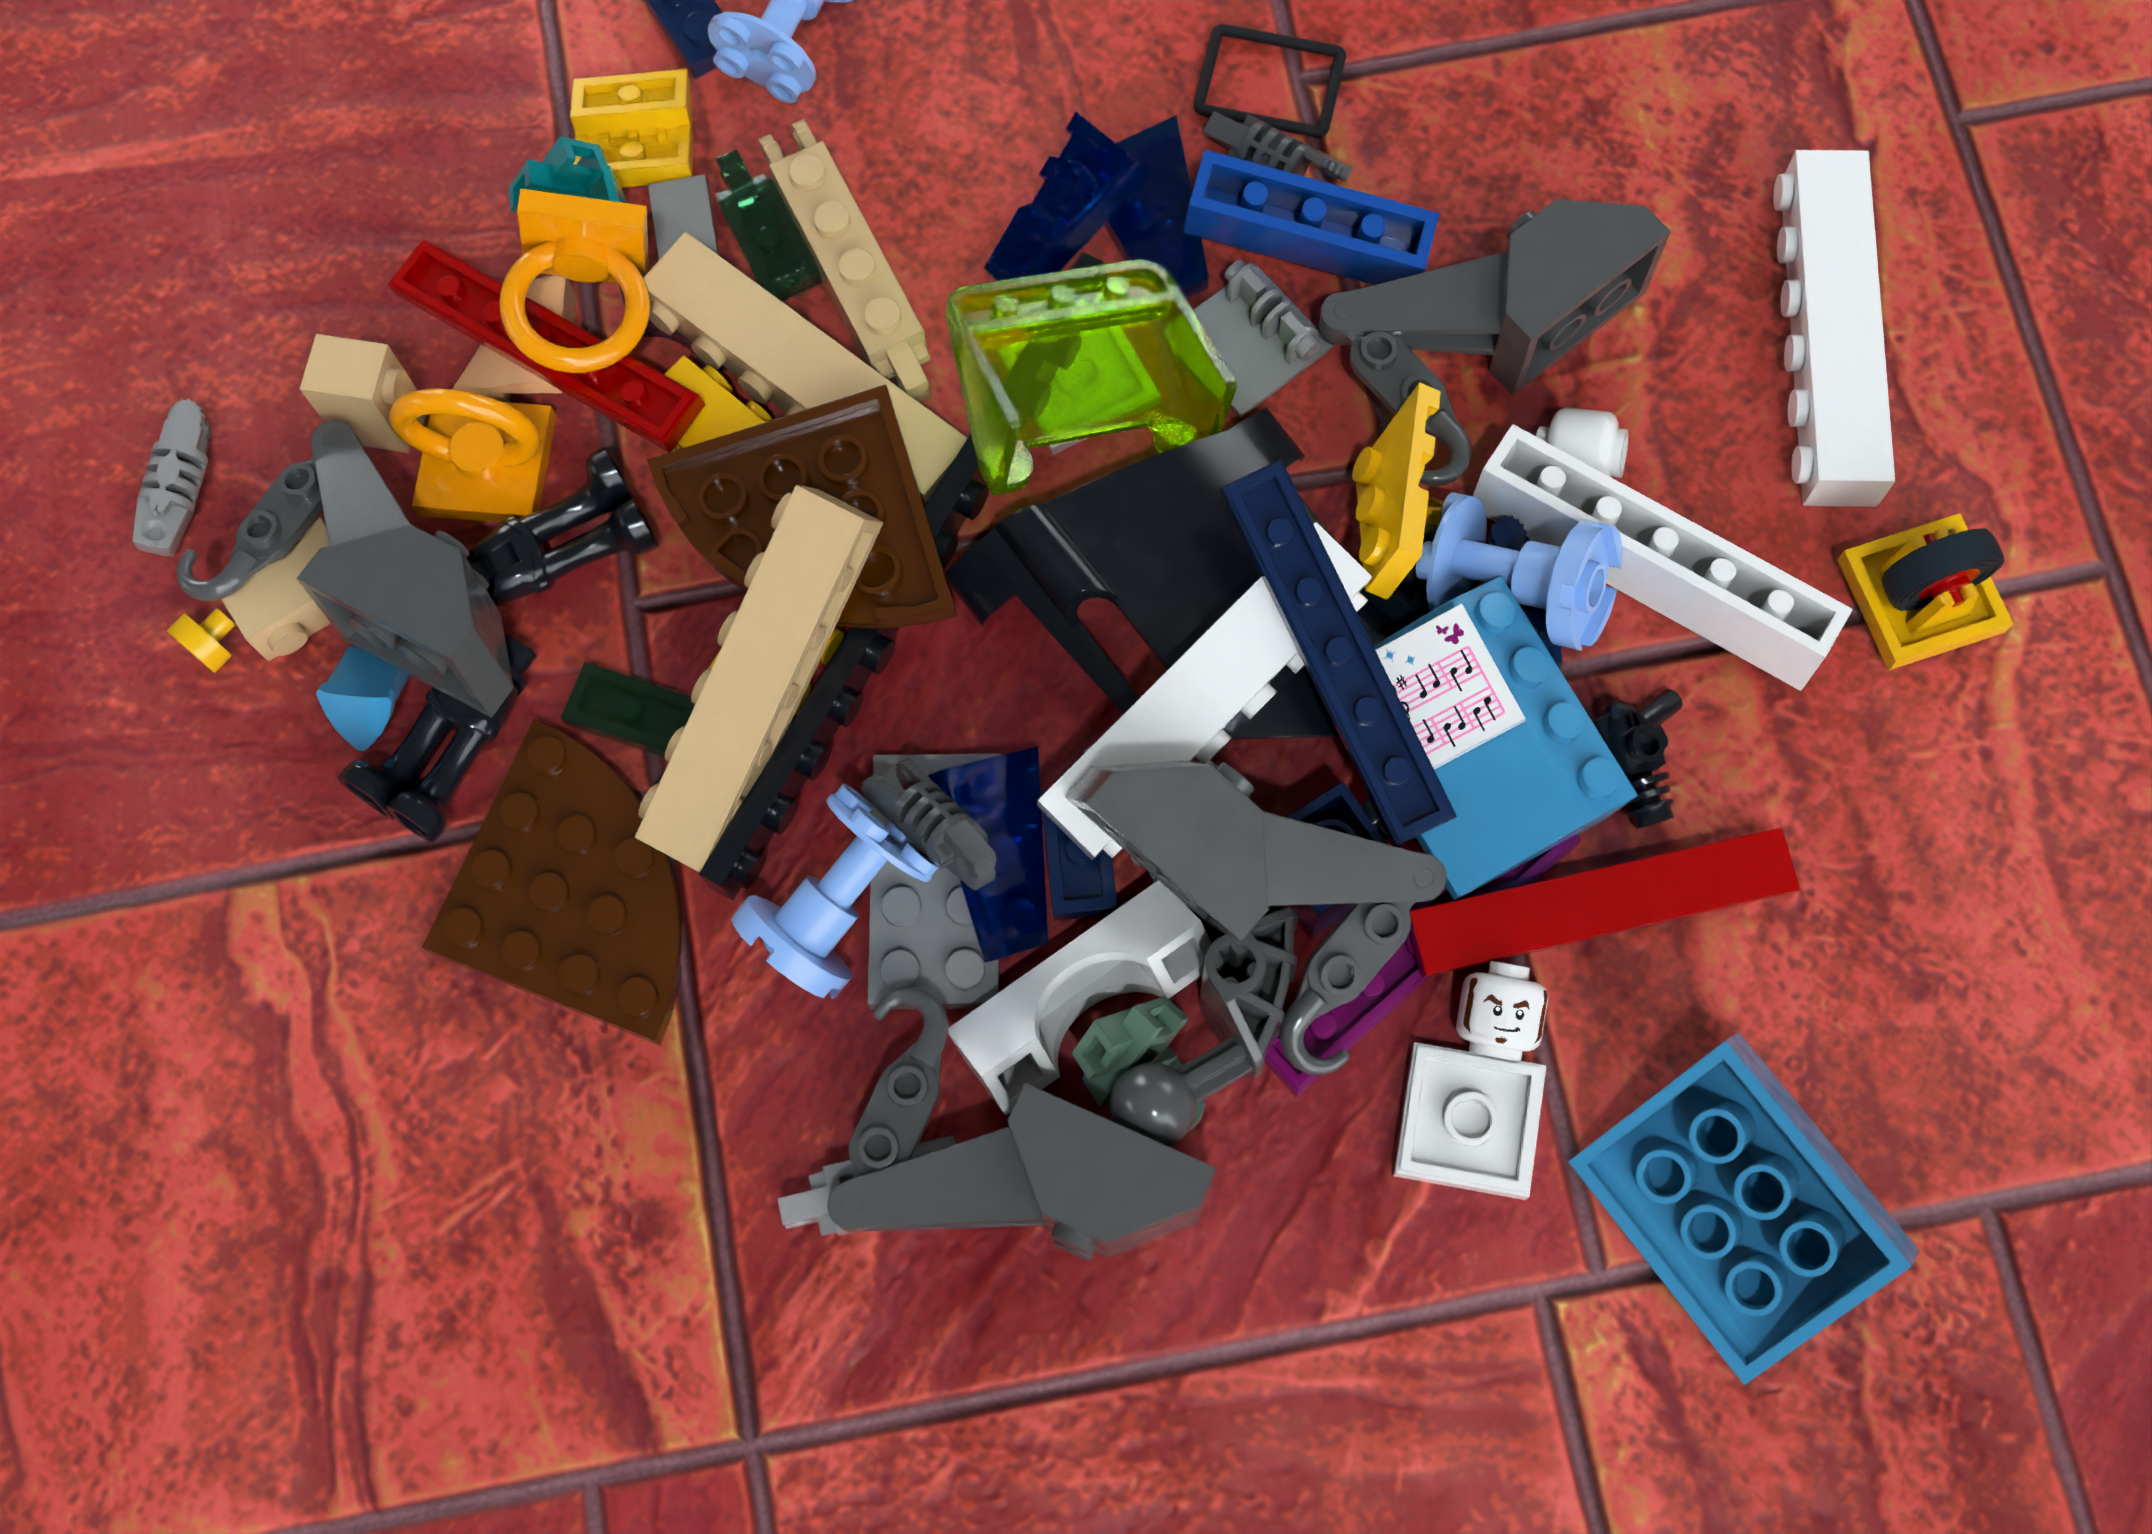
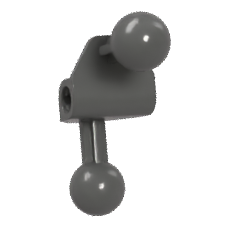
(1242, 1005)

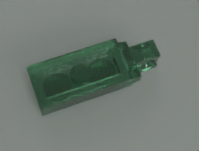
(765, 231)

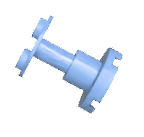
(764, 47)
(1561, 580)
(822, 910)

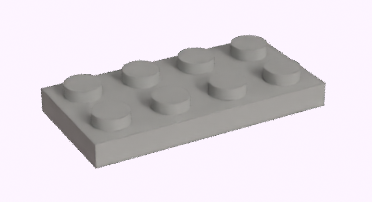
(924, 929)

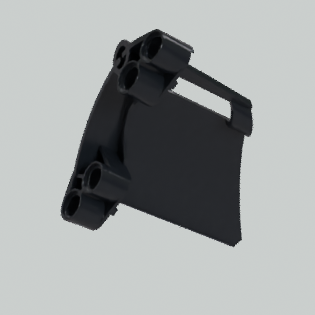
(1162, 553)

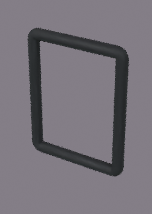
(1277, 40)

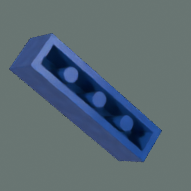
(1308, 221)

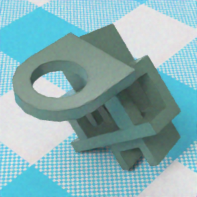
(1127, 1040)

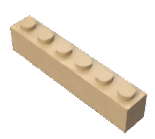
(780, 351)
(759, 672)

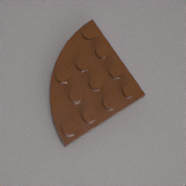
(848, 448)
(567, 894)

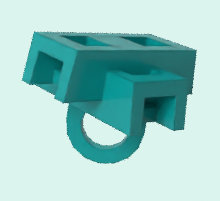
(559, 175)

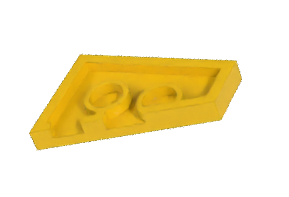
(1388, 494)

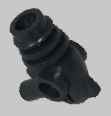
(1638, 747)

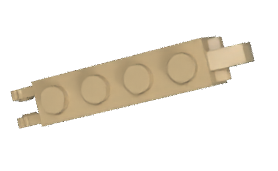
(850, 261)

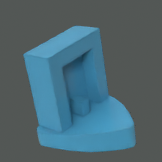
(361, 696)

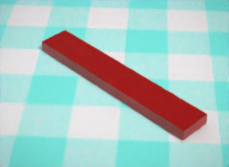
(470, 304)
(1602, 902)

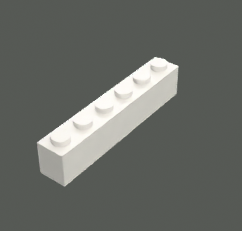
(1835, 329)
(1667, 559)
(1198, 697)

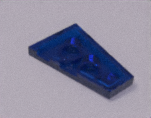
(1073, 203)
(1155, 215)
(1003, 800)

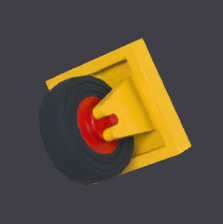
(1928, 589)

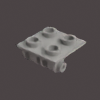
(1259, 334)

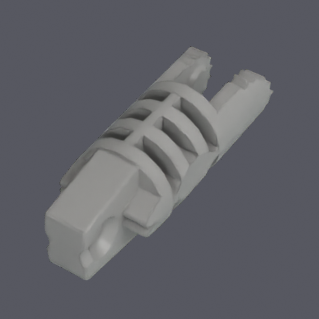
(172, 480)

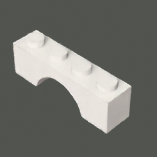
(1141, 947)

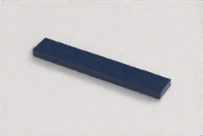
(1337, 653)

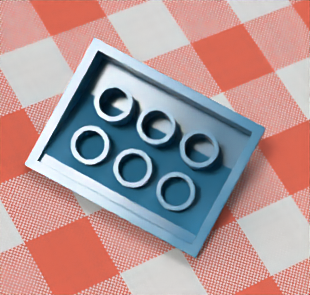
(1531, 781)
(1744, 1208)

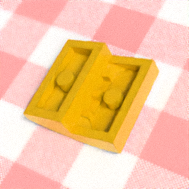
(638, 123)

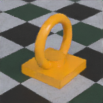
(587, 244)
(477, 453)

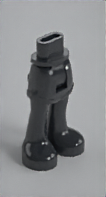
(514, 553)
(424, 807)

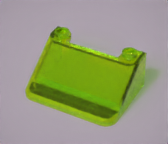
(1082, 361)

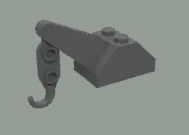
(1522, 307)
(379, 579)
(1233, 861)
(1051, 1168)

